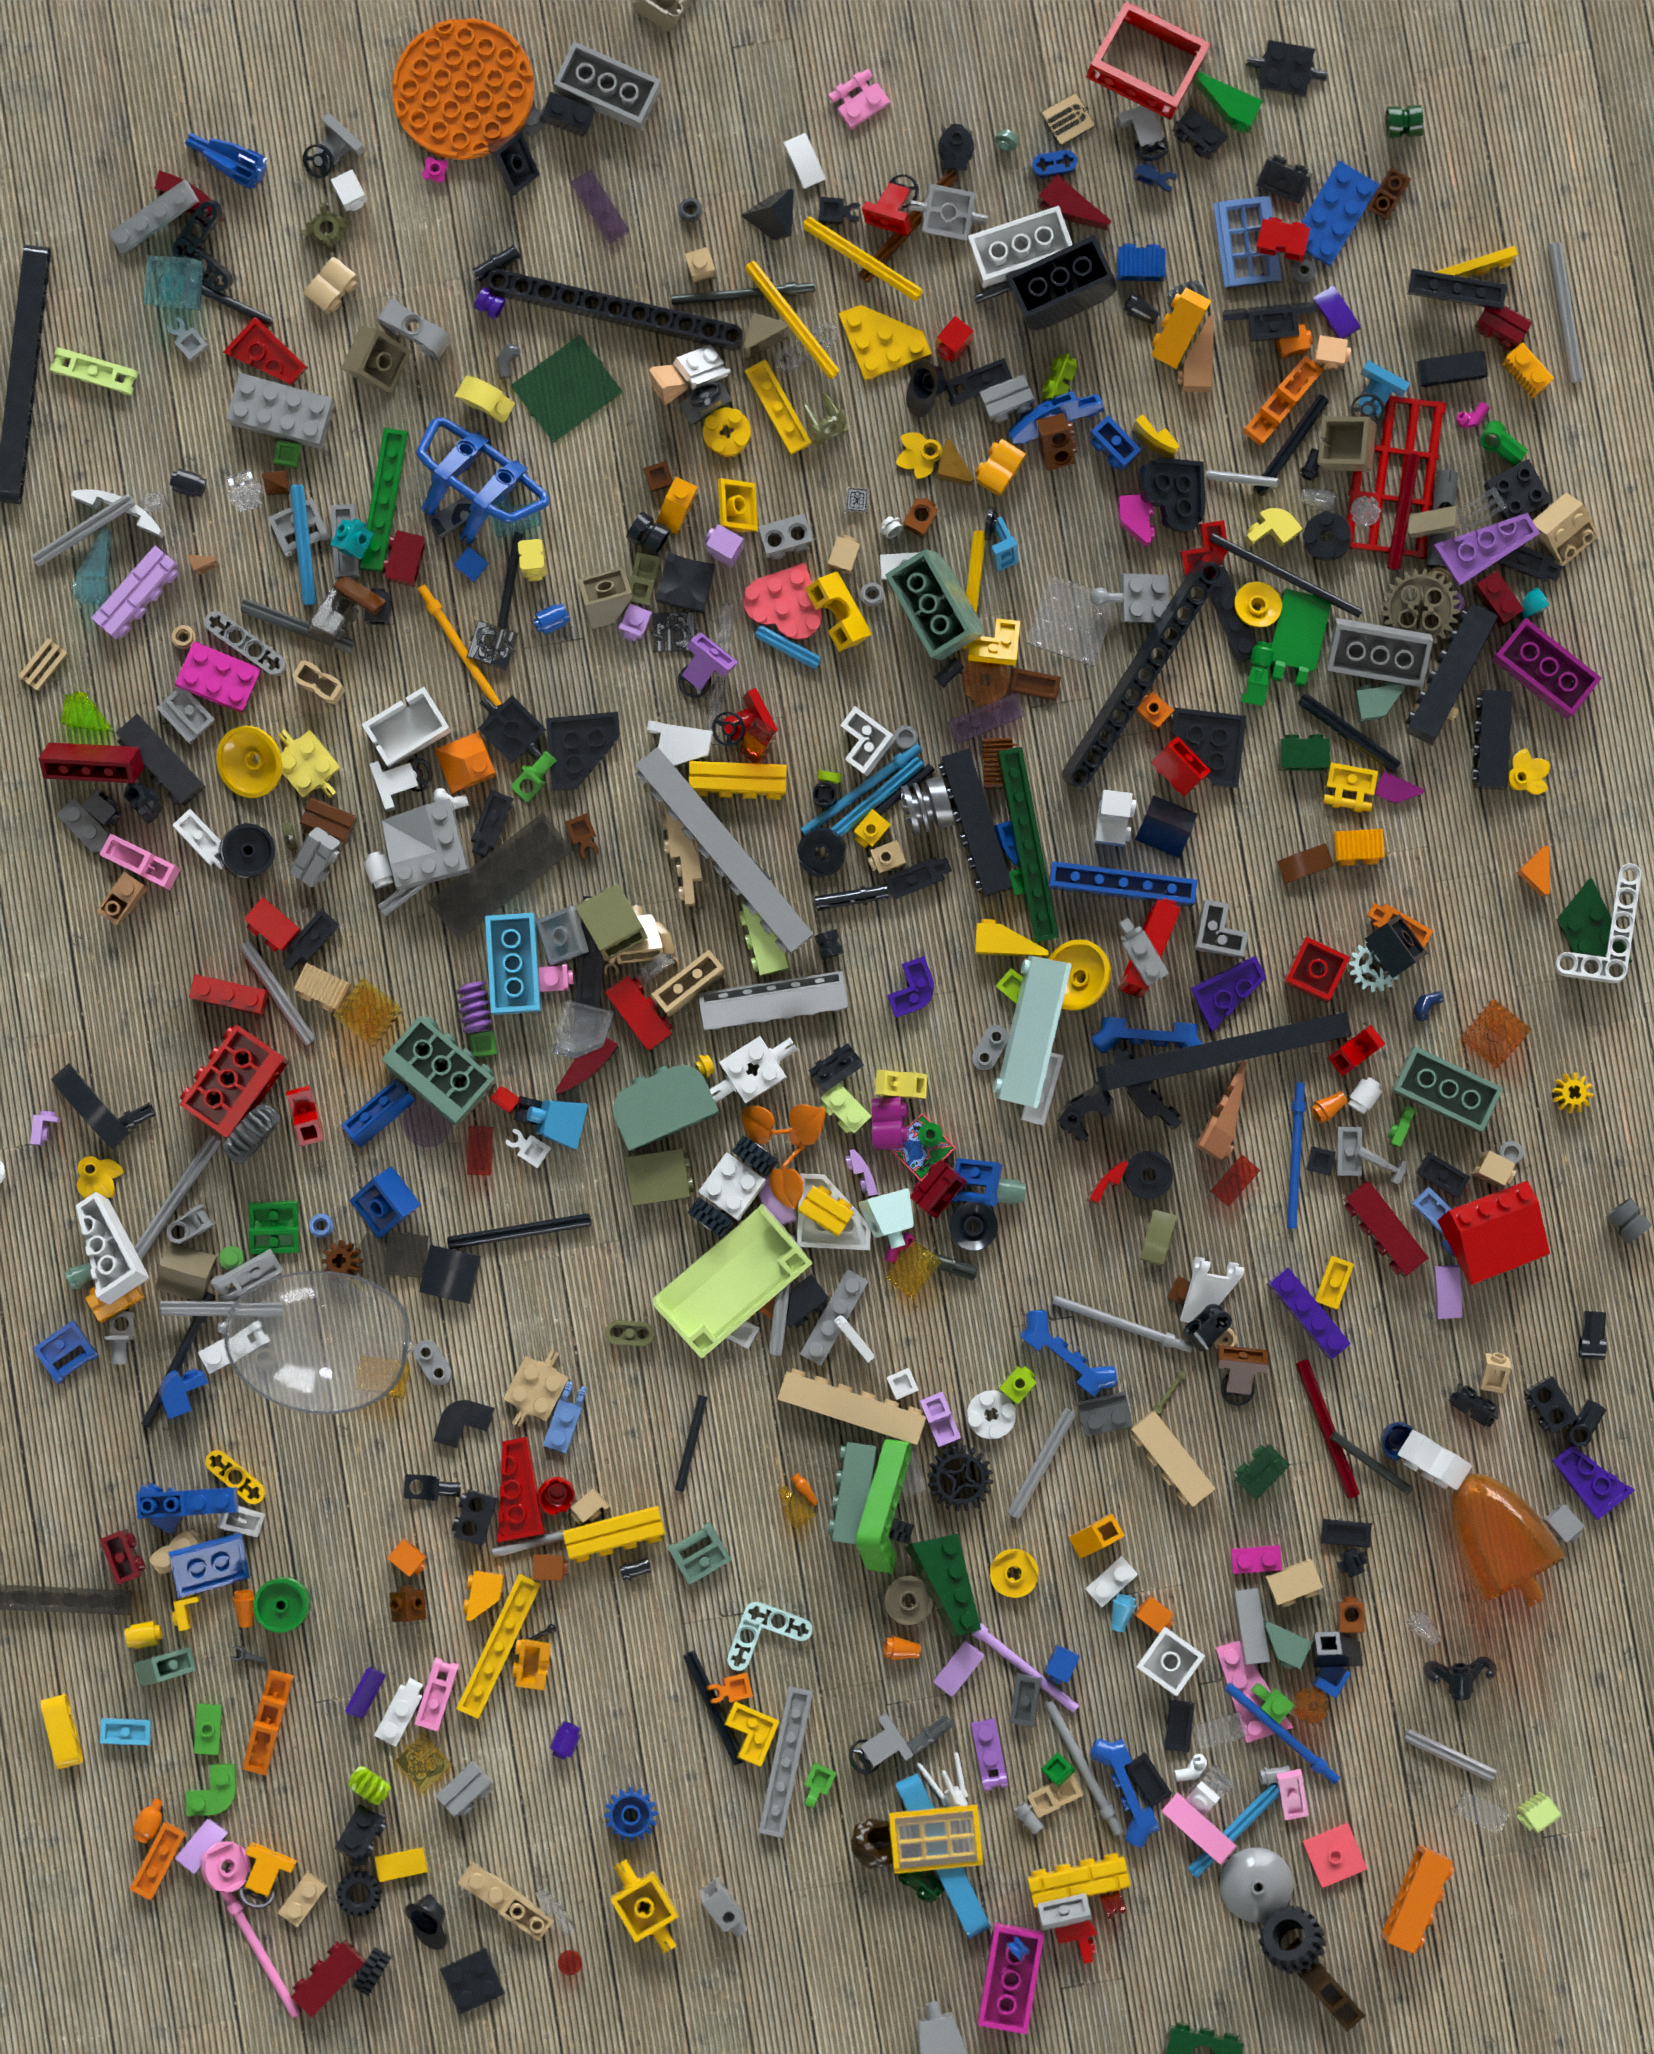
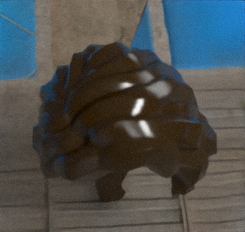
(872, 1843)

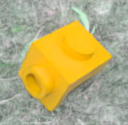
(181, 1615)

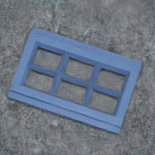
(1237, 233)

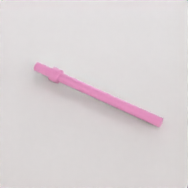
(235, 1908)

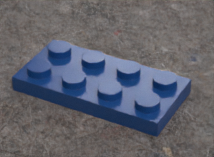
(1337, 211)

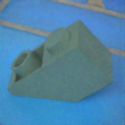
(1375, 702)

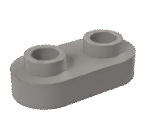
(990, 1047)
(433, 1362)

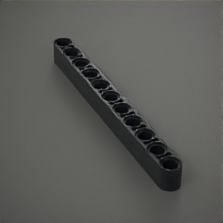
(606, 301)
(23, 372)
(1151, 667)
(1223, 1051)

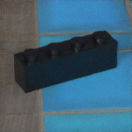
(1492, 739)
(161, 761)

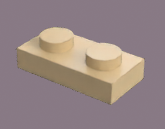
(302, 1899)

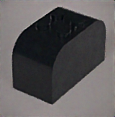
(1062, 284)

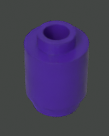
(565, 1740)

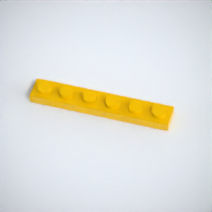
(498, 1646)

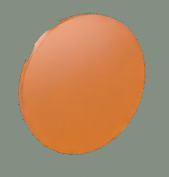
(462, 88)

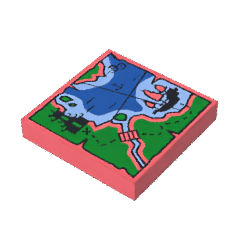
(918, 1156)

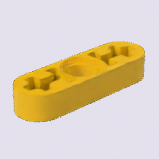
(235, 1466)

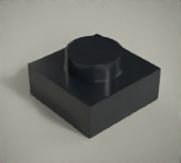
(1320, 1160)

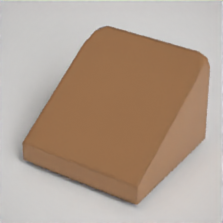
(202, 563)

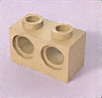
(1494, 1169)

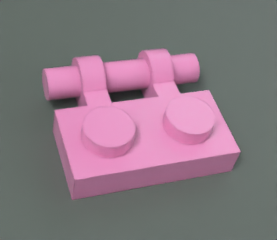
(863, 105)

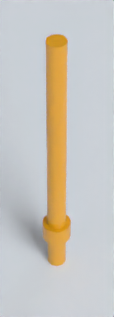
(434, 608)

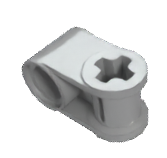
(191, 1224)

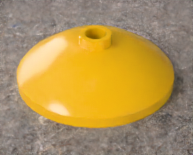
(239, 766)
(1087, 961)

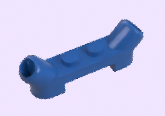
(1115, 1030)
(1091, 1379)
(1143, 1820)

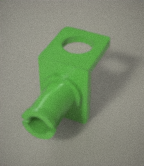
(535, 774)

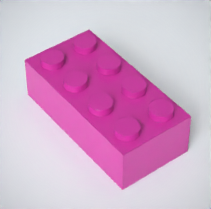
(1008, 1981)

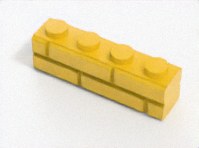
(738, 778)
(614, 1533)
(1088, 1877)

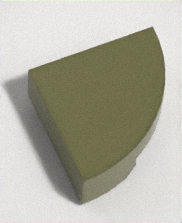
(288, 832)

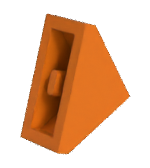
(1537, 872)

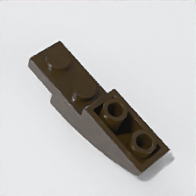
(1330, 1993)

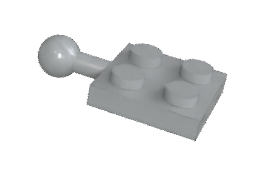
(1141, 597)

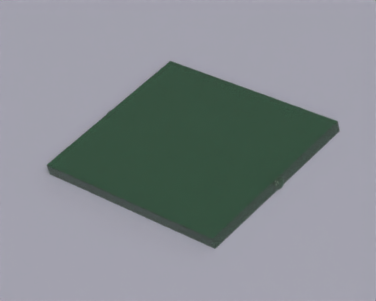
(566, 388)

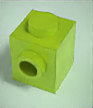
(1018, 1384)

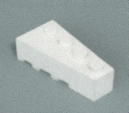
(110, 1251)

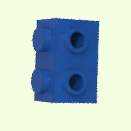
(1114, 443)

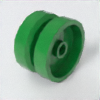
(276, 1618)

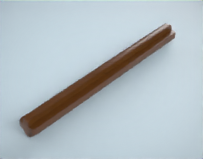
(896, 239)

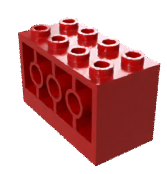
(250, 1083)

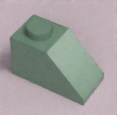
(1287, 1645)
(164, 1666)

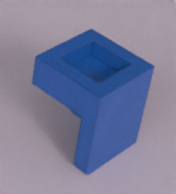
(1331, 1679)

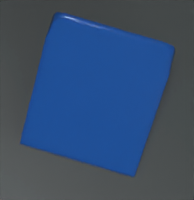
(471, 564)

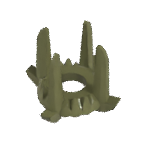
(313, 228)
(835, 419)

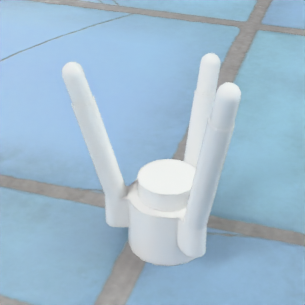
(954, 1796)

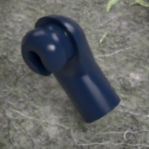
(1424, 1004)

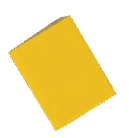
(737, 505)

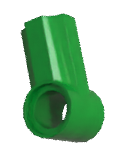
(1504, 444)

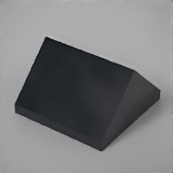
(513, 162)
(1166, 826)

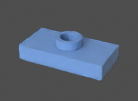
(1431, 1207)

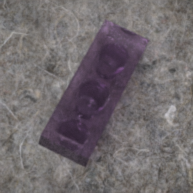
(600, 206)
(986, 718)

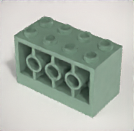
(436, 1087)

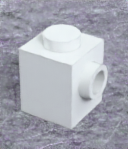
(349, 191)

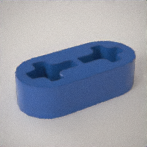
(1053, 158)

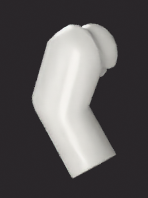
(458, 802)
(1193, 1770)

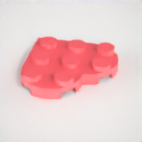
(783, 602)

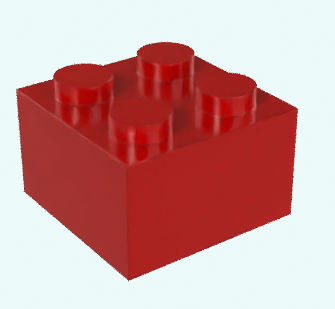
(1316, 969)

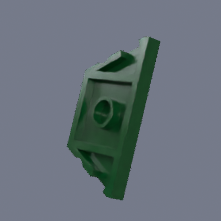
(1588, 923)

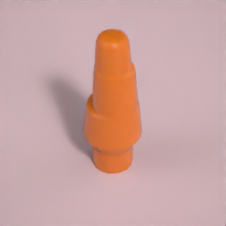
(804, 1488)

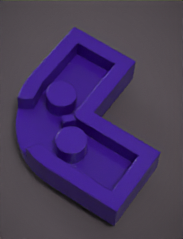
(919, 990)

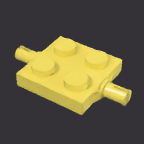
(308, 764)

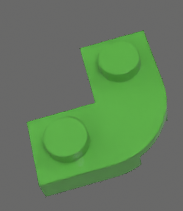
(218, 1797)

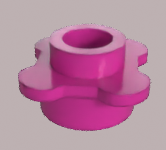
(439, 175)

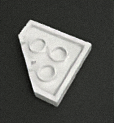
(855, 1234)

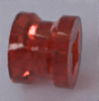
(1113, 1904)

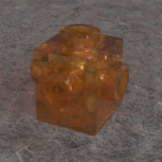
(1302, 1701)

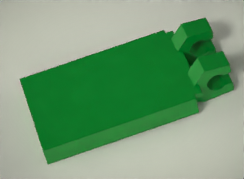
(1299, 634)

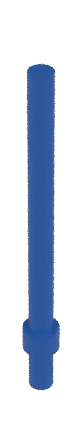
(1298, 1107)
(1318, 1764)

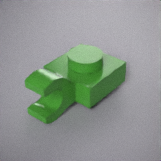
(1273, 1703)
(819, 1780)

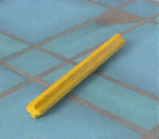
(862, 258)
(792, 320)

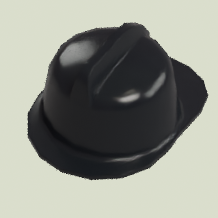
(924, 386)
(427, 1922)

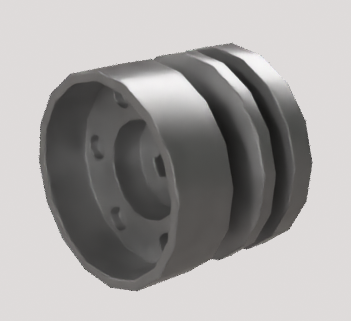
(927, 805)

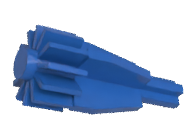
(234, 161)

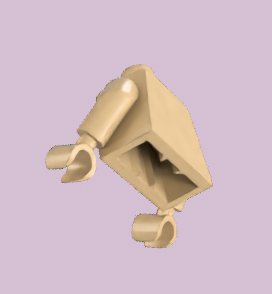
(658, 941)

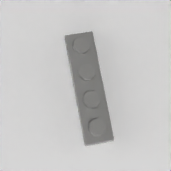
(154, 217)
(826, 1329)

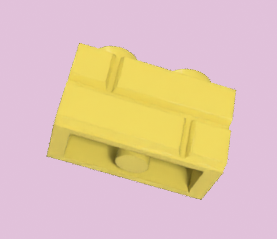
(532, 559)

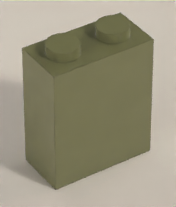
(611, 922)
(659, 1177)

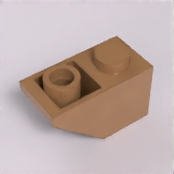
(122, 899)

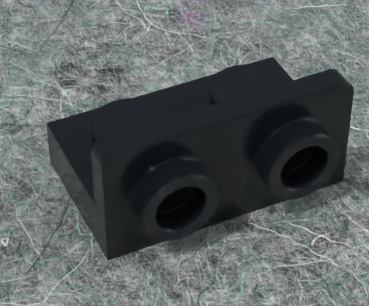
(1199, 133)
(1284, 178)
(360, 1832)

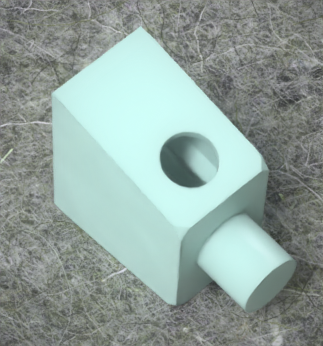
(889, 1215)

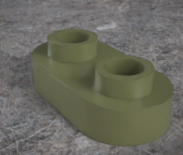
(629, 1333)

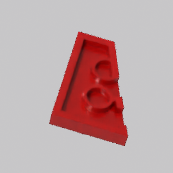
(264, 351)

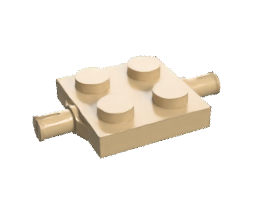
(535, 1388)

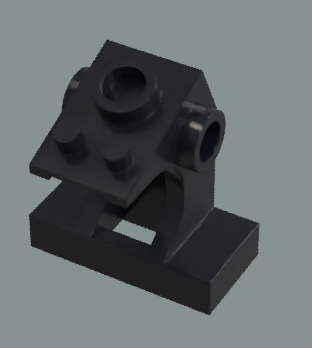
(1077, 1107)

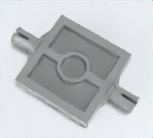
(947, 212)

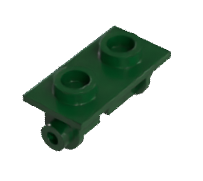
(926, 1888)

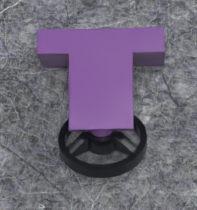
(707, 659)

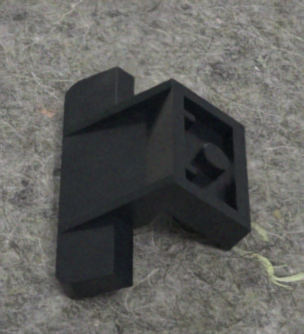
(1271, 321)

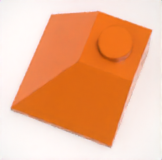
(465, 762)

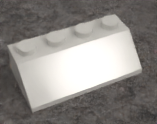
(1017, 244)

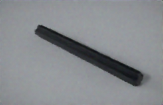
(519, 1231)

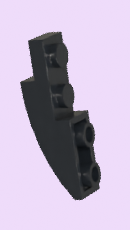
(1148, 1101)

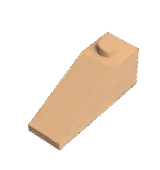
(667, 382)

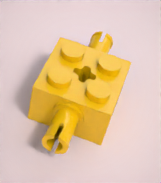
(642, 1922)

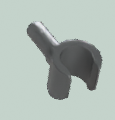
(248, 1656)

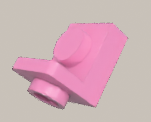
(555, 978)

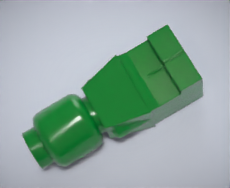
(1257, 679)

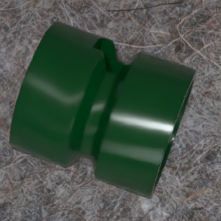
(1404, 121)

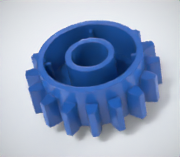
(631, 1827)

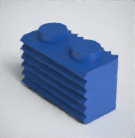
(1140, 263)

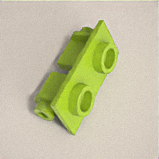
(1062, 368)

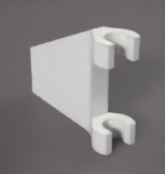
(681, 743)
(1208, 1288)

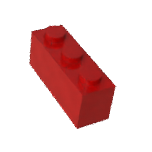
(229, 994)
(639, 1012)

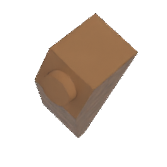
(1198, 366)

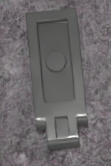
(84, 826)

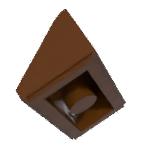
(360, 595)

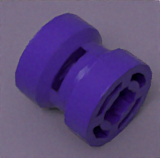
(487, 302)

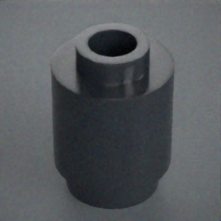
(188, 483)

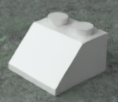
(1170, 1661)

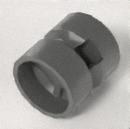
(1628, 1220)

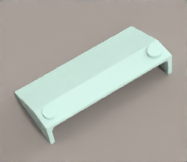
(1032, 1031)

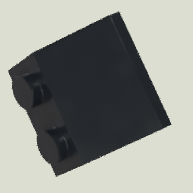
(1395, 946)

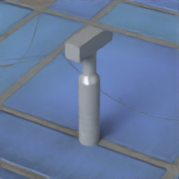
(1398, 1172)

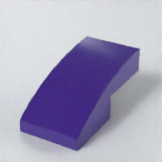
(1337, 313)

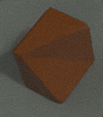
(276, 482)

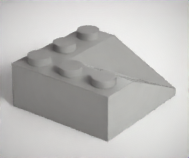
(425, 845)

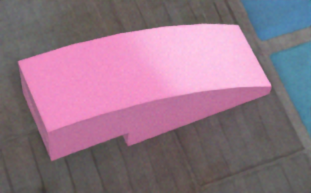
(140, 861)
(1199, 1828)

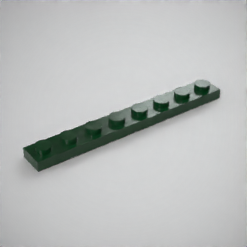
(1027, 844)

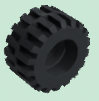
(1278, 1926)

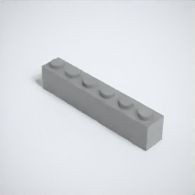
(773, 1000)

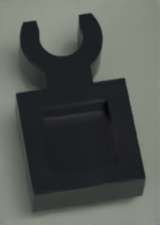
(833, 211)

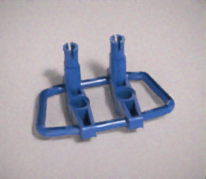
(492, 493)

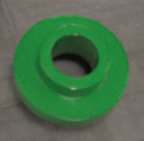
(930, 1142)

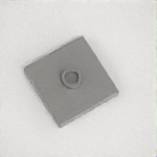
(562, 935)

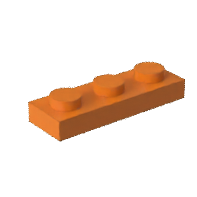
(158, 1861)

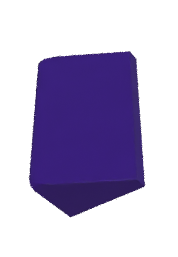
(365, 1692)

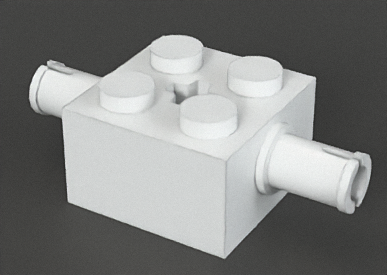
(757, 1054)

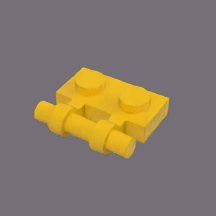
(1350, 779)

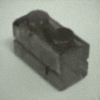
(332, 617)

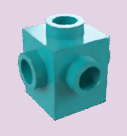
(352, 538)

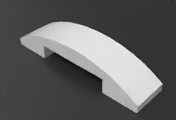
(94, 497)

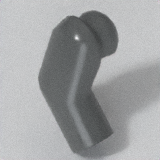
(503, 359)

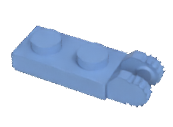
(564, 1420)

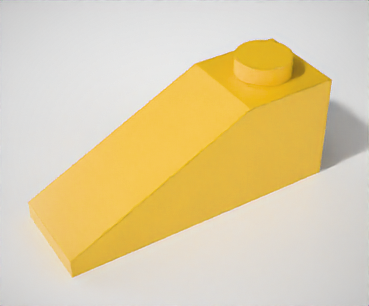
(1002, 941)

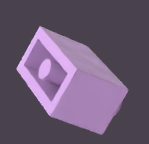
(724, 545)

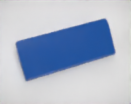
(378, 1113)

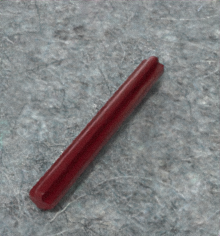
(1403, 512)

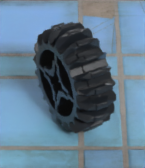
(951, 1498)

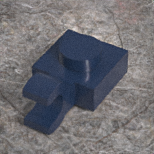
(1147, 174)

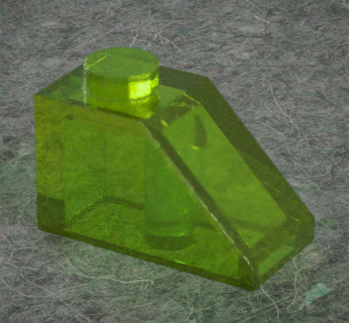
(83, 713)

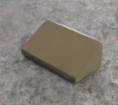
(1433, 522)

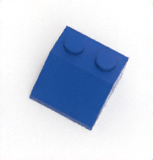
(385, 1202)

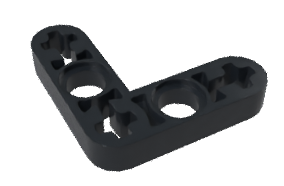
(194, 245)

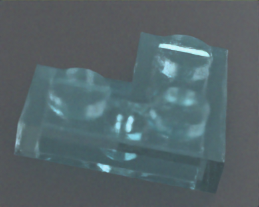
(504, 529)

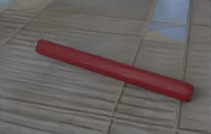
(1327, 1428)

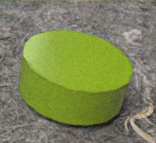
(828, 776)

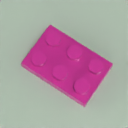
(218, 677)

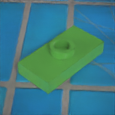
(208, 1729)

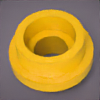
(704, 1065)

